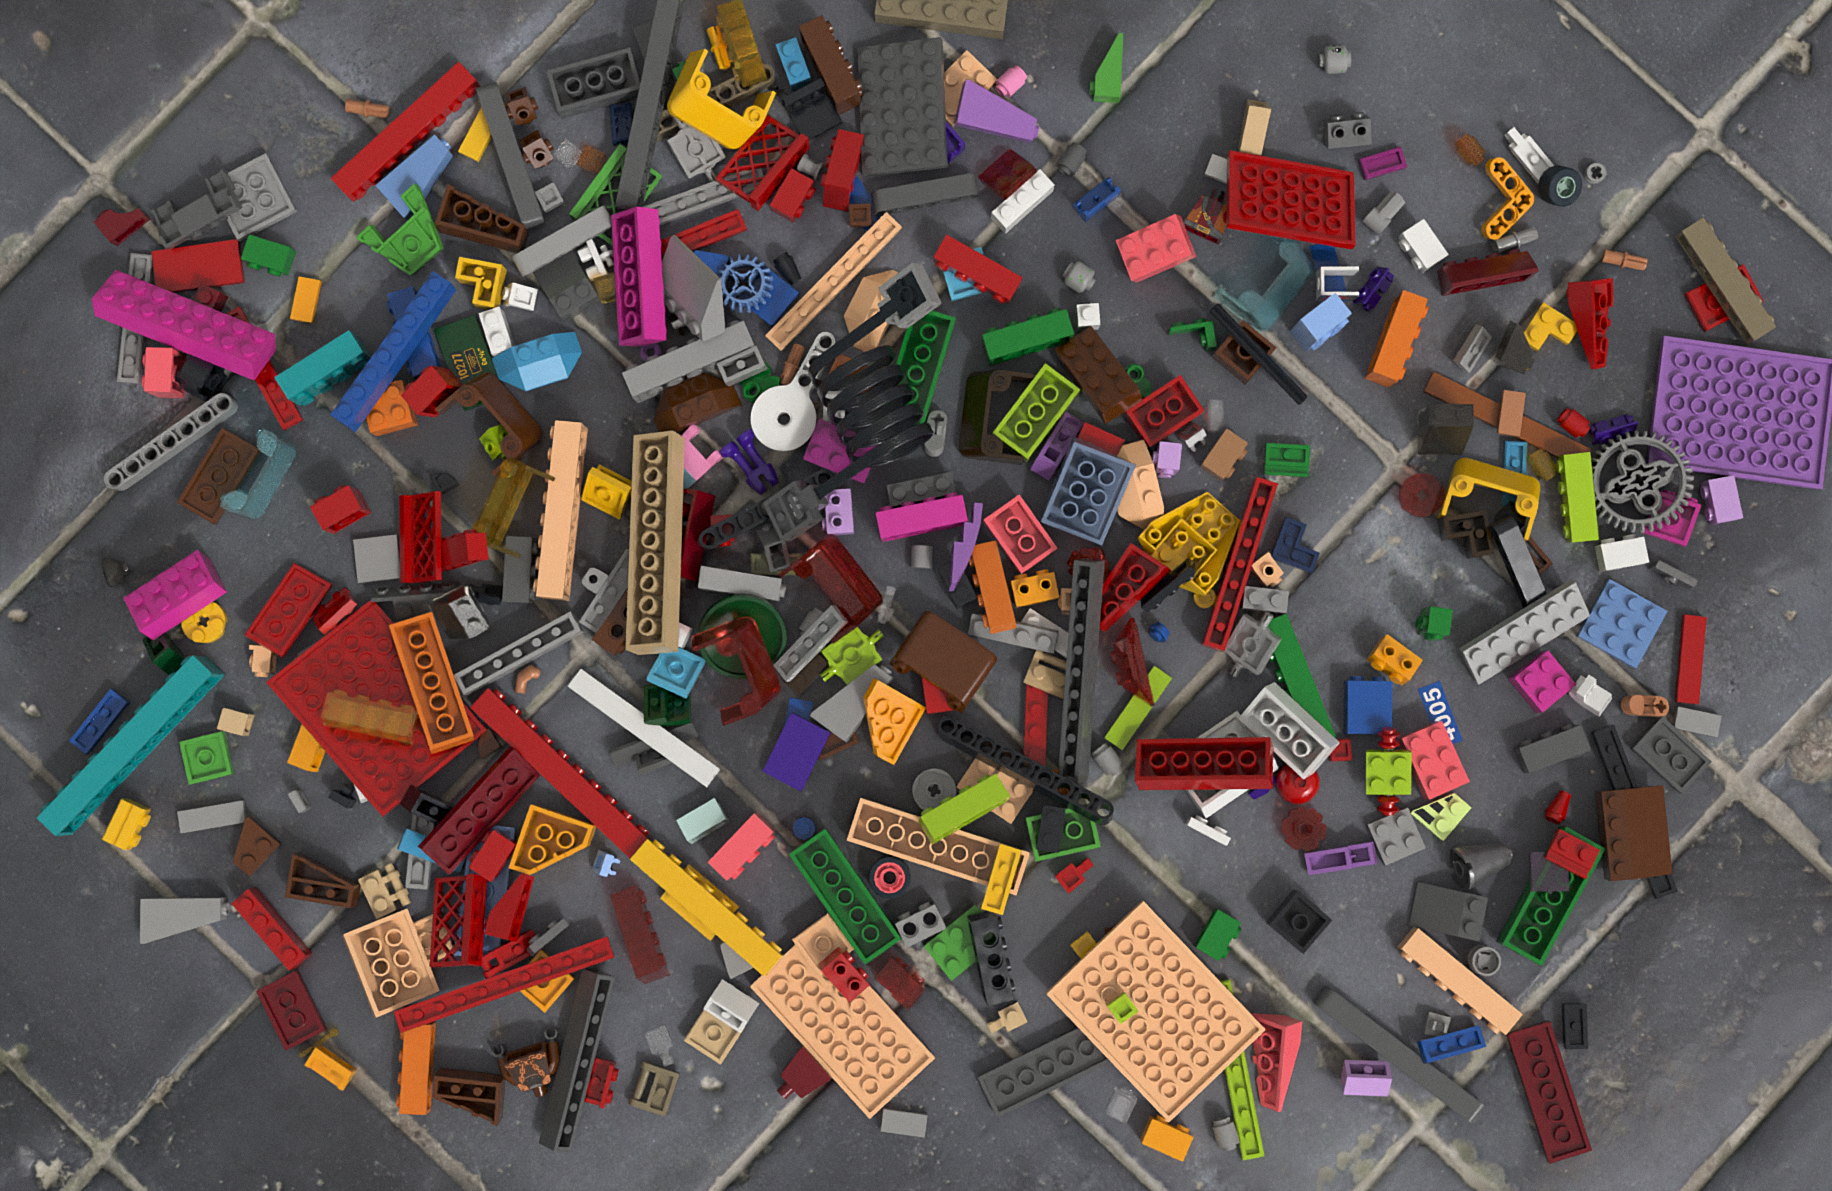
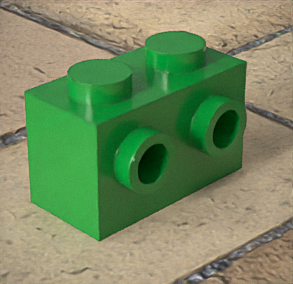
(1434, 623)

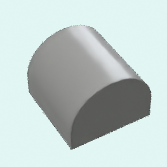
(922, 557)

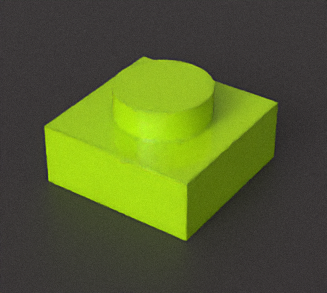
(1122, 1008)

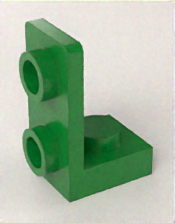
(1207, 337)

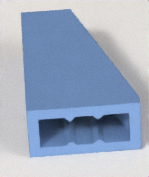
(420, 167)

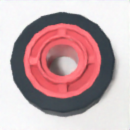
(885, 889)

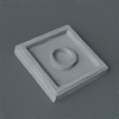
(377, 558)

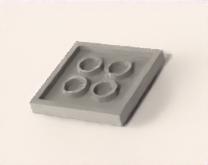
(261, 197)

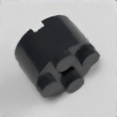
(201, 378)

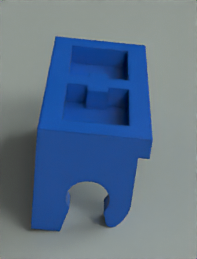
(1096, 199)

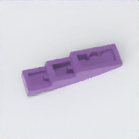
(963, 550)

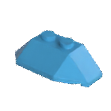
(538, 361)

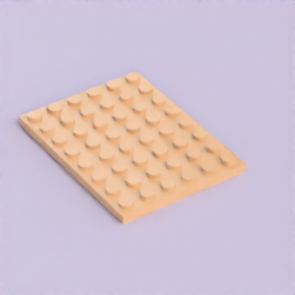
(1185, 1016)

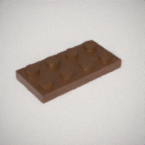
(218, 473)

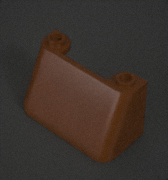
(945, 659)

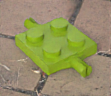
(851, 655)

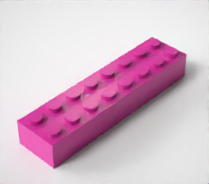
(184, 324)

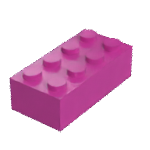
(922, 517)
(175, 595)

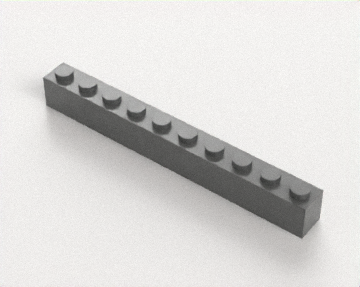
(1081, 669)

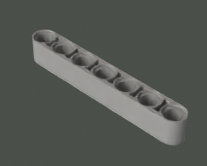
(161, 446)

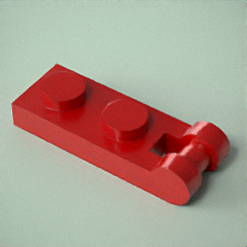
(507, 954)

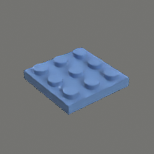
(1621, 623)

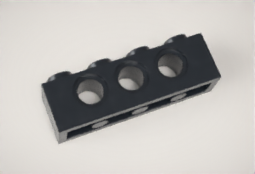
(1001, 990)

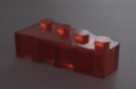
(639, 935)

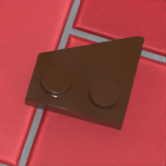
(253, 846)

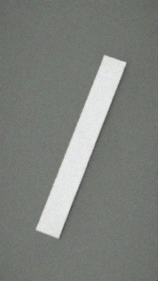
(652, 735)

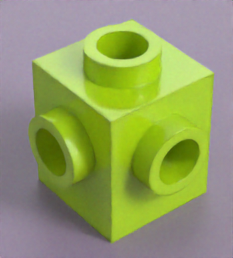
(492, 439)

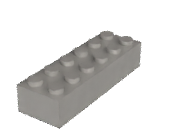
(685, 362)

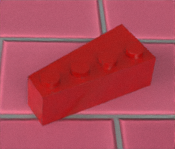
(1128, 583)

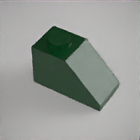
(164, 653)

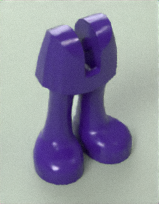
(746, 442)

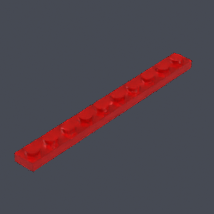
(504, 984)

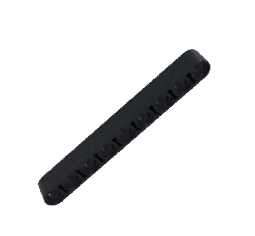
(1030, 779)

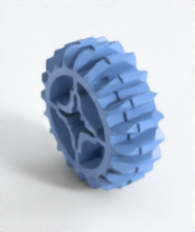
(749, 277)

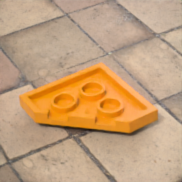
(890, 719)

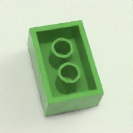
(1077, 835)

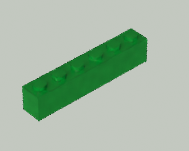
(1294, 672)

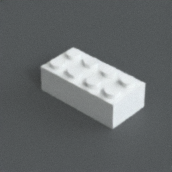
(1293, 732)

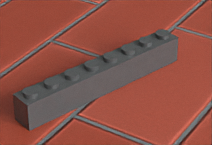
(576, 1060)

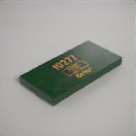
(465, 350)

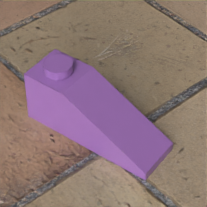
(1057, 446)

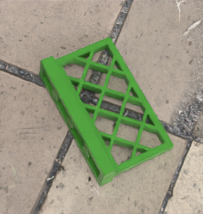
(600, 183)

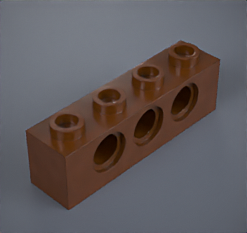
(605, 636)

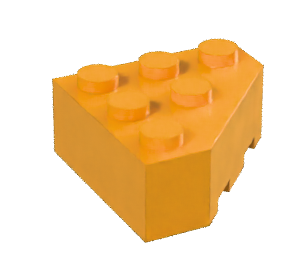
(548, 838)

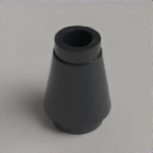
(787, 268)

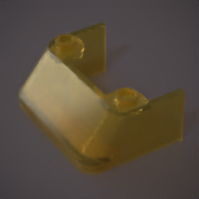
(504, 501)

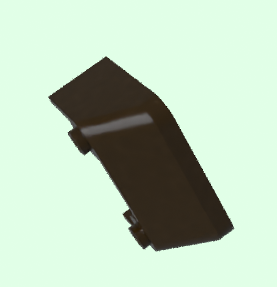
(974, 440)

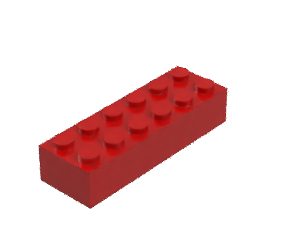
(1204, 763)

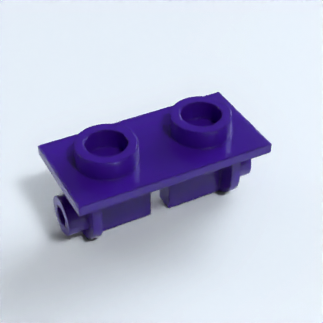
(1379, 280)
(1603, 431)

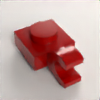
(1072, 876)

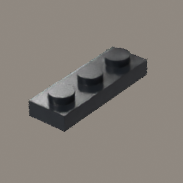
(1169, 585)

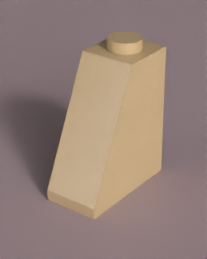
(1254, 127)

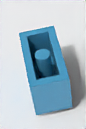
(793, 64)

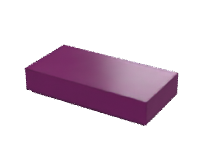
(1382, 163)

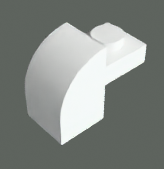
(1590, 695)

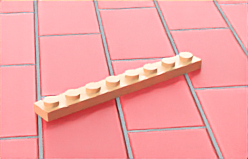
(833, 281)

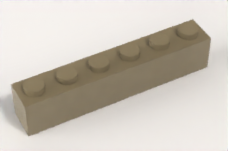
(1725, 281)

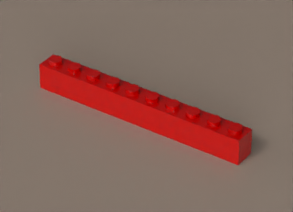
(560, 772)

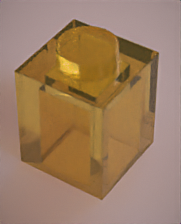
(606, 287)

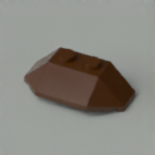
(694, 403)

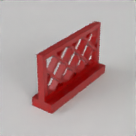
(780, 167)
(412, 533)
(472, 921)

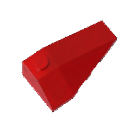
(1589, 307)

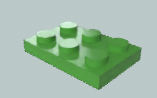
(954, 946)

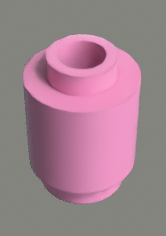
(1010, 81)

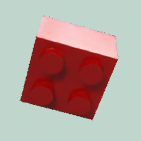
(430, 390)
(340, 509)

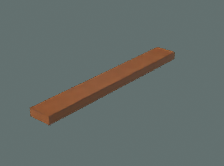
(1488, 412)

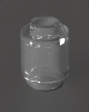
(1213, 415)

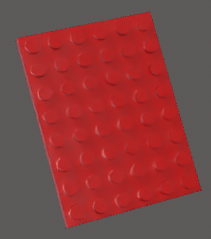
(365, 662)

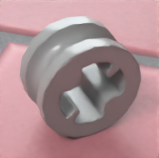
(1602, 173)

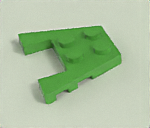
(413, 242)

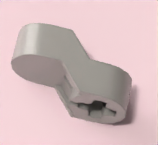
(938, 423)

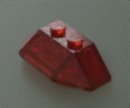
(1131, 664)

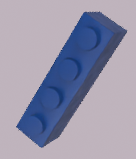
(425, 352)

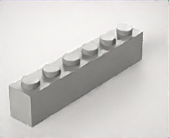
(518, 653)

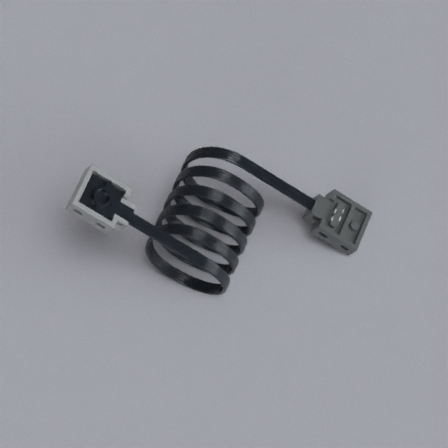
(906, 301)

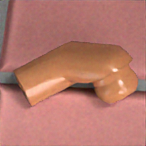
(524, 676)

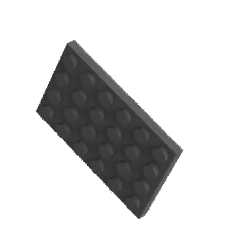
(902, 107)

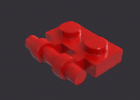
(334, 610)

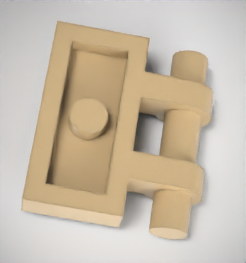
(378, 893)

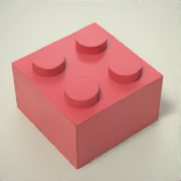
(160, 372)

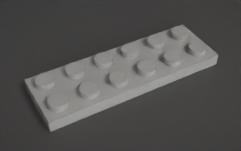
(1524, 631)

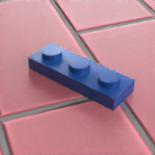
(99, 721)
(1451, 1044)

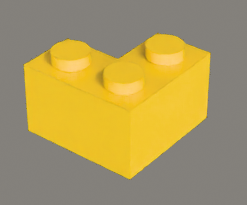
(486, 278)

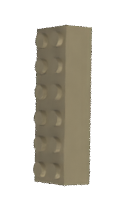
(966, 17)

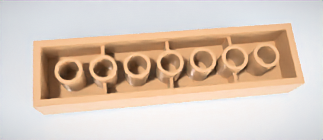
(561, 511)
(902, 836)

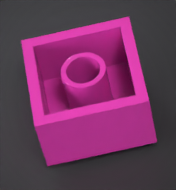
(1542, 681)

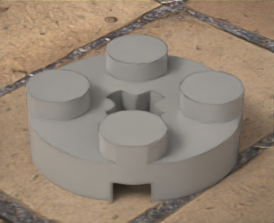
(928, 779)

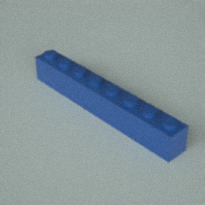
(393, 352)

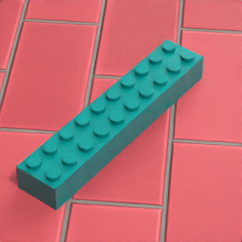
(130, 746)

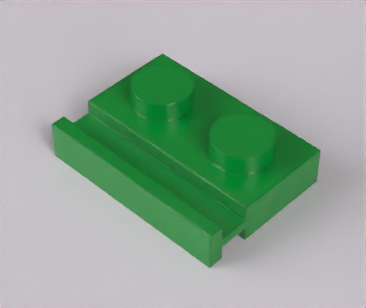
(1286, 460)

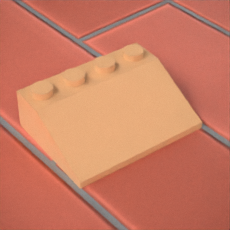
(390, 963)

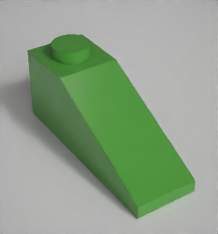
(1107, 80)

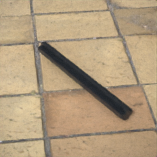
(1258, 354)

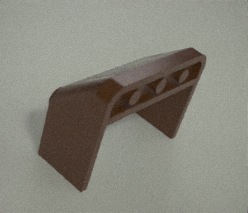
(488, 389)

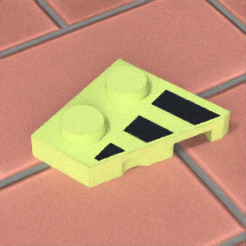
(1442, 815)

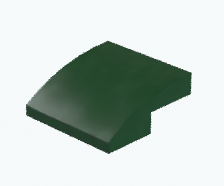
(665, 707)

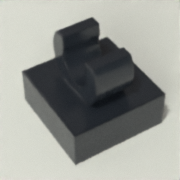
(343, 797)

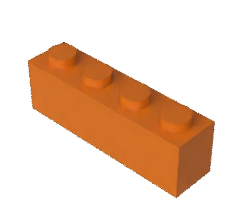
(993, 588)
(417, 1070)

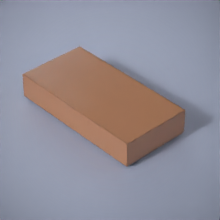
(1511, 413)

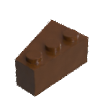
(320, 884)
(471, 1091)

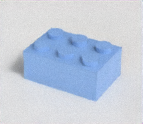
(1321, 323)

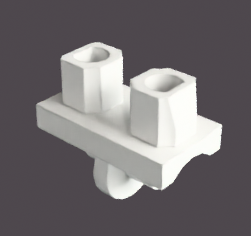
(591, 252)

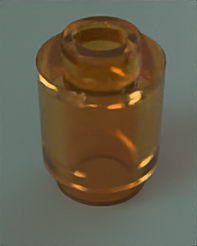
(1470, 150)

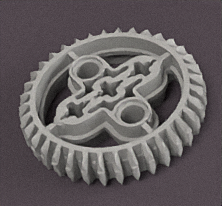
(1649, 478)

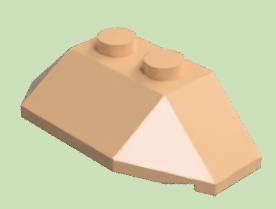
(865, 306)
(1142, 497)

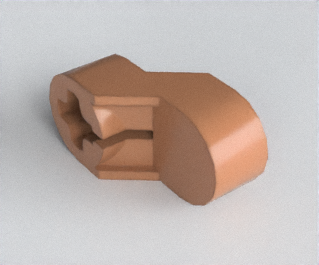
(1655, 705)

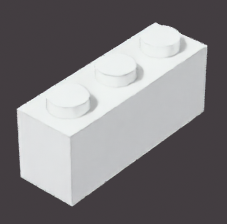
(1022, 201)

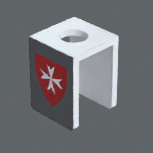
(1334, 271)

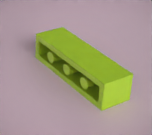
(1578, 497)
(963, 808)

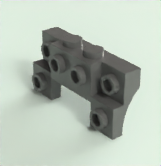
(199, 216)

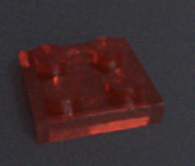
(1007, 174)

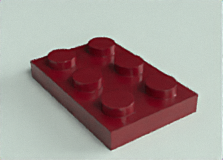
(291, 1010)

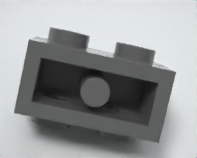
(1347, 131)

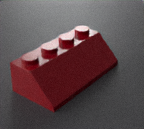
(1487, 272)
(695, 519)

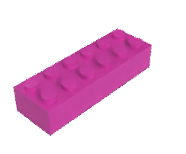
(638, 277)

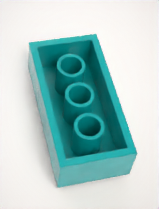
(324, 369)

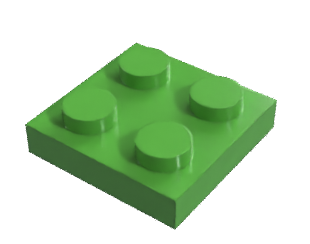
(206, 757)

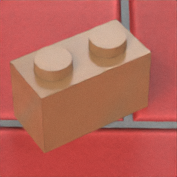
(1224, 454)

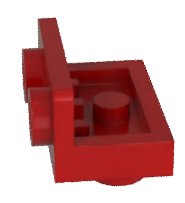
(600, 1082)

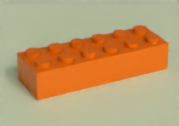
(431, 682)

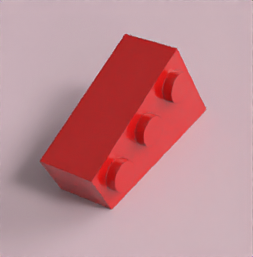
(841, 169)

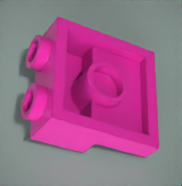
(1679, 529)

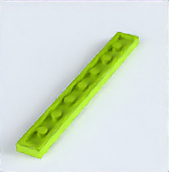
(1243, 1104)

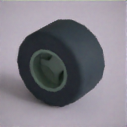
(1560, 185)

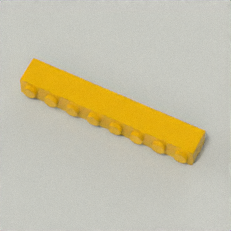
(706, 907)

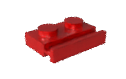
(1571, 854)

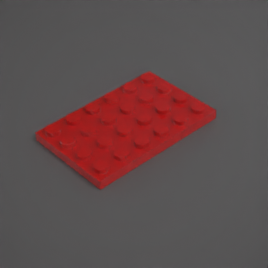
(1290, 200)

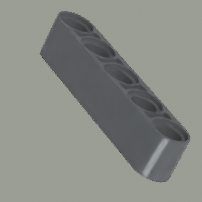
(925, 194)

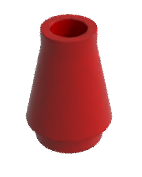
(1557, 809)

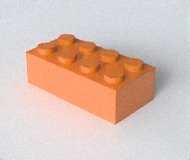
(1396, 339)

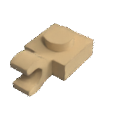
(1010, 1017)

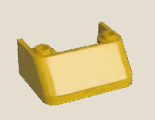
(693, 107)
(1469, 472)

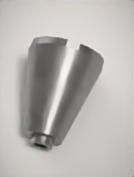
(1477, 863)

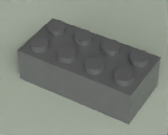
(595, 83)

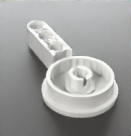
(789, 400)

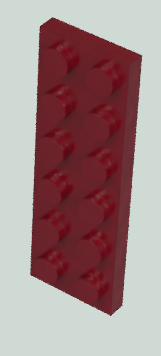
(479, 810)
(1548, 1092)

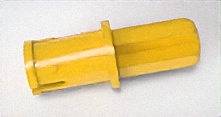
(718, 47)

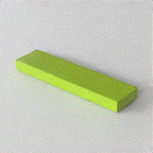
(1136, 711)

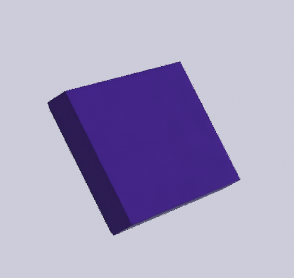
(796, 751)

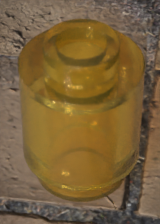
(1542, 465)

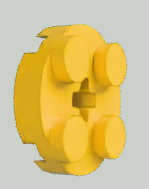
(215, 628)

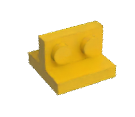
(607, 491)

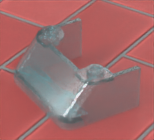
(1265, 310)

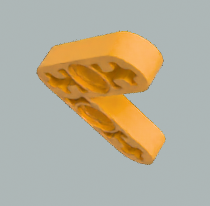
(1512, 195)

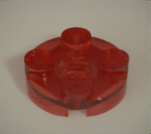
(1428, 505)

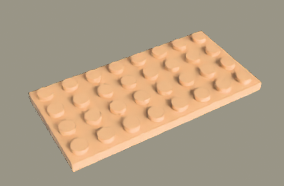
(855, 1042)

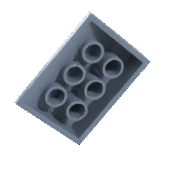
(1087, 491)

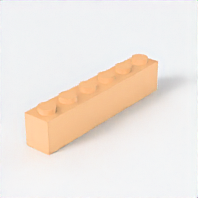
(1459, 980)

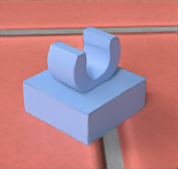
(603, 863)

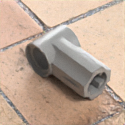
(1381, 216)

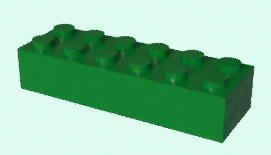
(924, 355)
(845, 896)
(1541, 915)

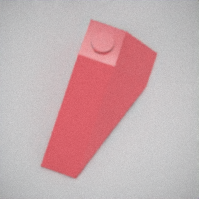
(1275, 1057)

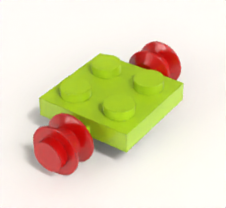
(1388, 771)

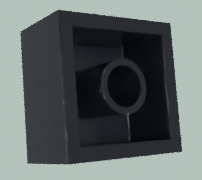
(1298, 921)

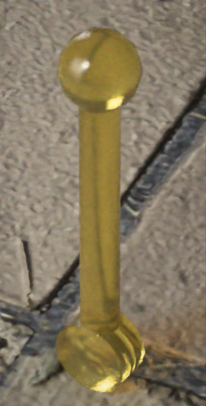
(333, 1033)

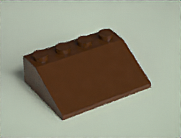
(1633, 832)

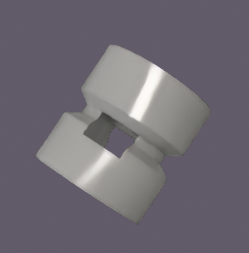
(1483, 960)

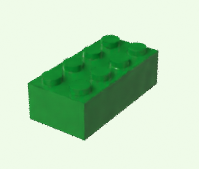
(1027, 337)

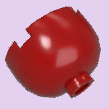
(1294, 788)

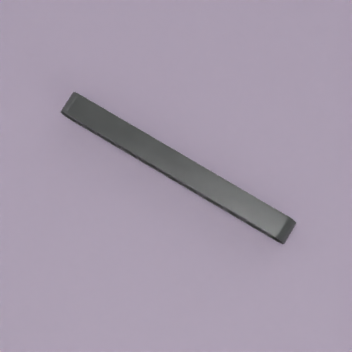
(650, 104)

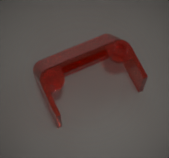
(840, 580)
(744, 639)

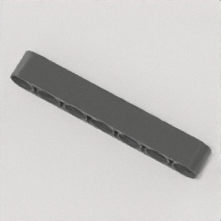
(510, 155)

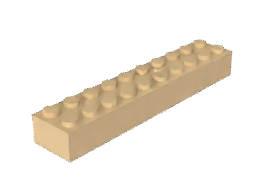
(655, 543)

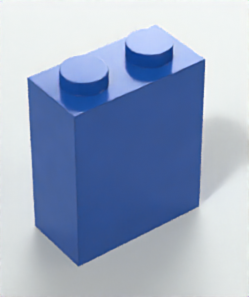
(1367, 705)

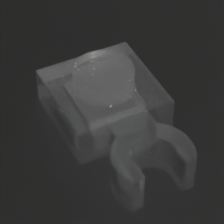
(885, 612)

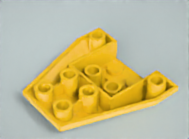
(1194, 530)

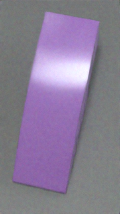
(1341, 858)

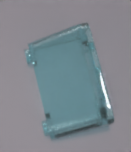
(254, 503)

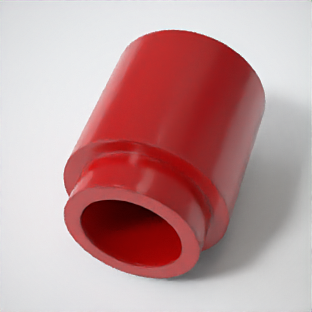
(1573, 422)

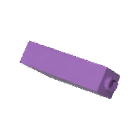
(990, 114)

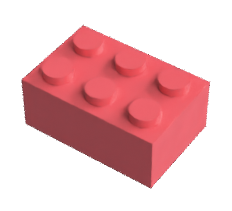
(1156, 248)
(1020, 534)
(1433, 760)
(742, 847)

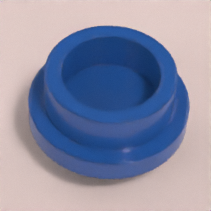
(1158, 632)
(803, 828)

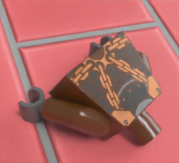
(531, 1065)

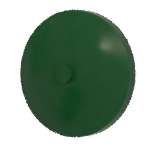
(735, 607)

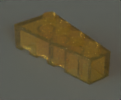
(741, 43)

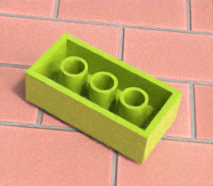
(1036, 412)

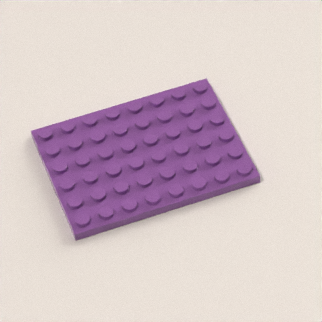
(1743, 411)

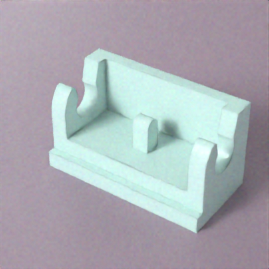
(702, 821)

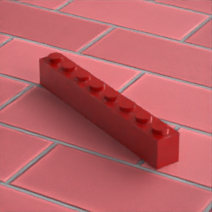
(406, 132)
(1239, 564)

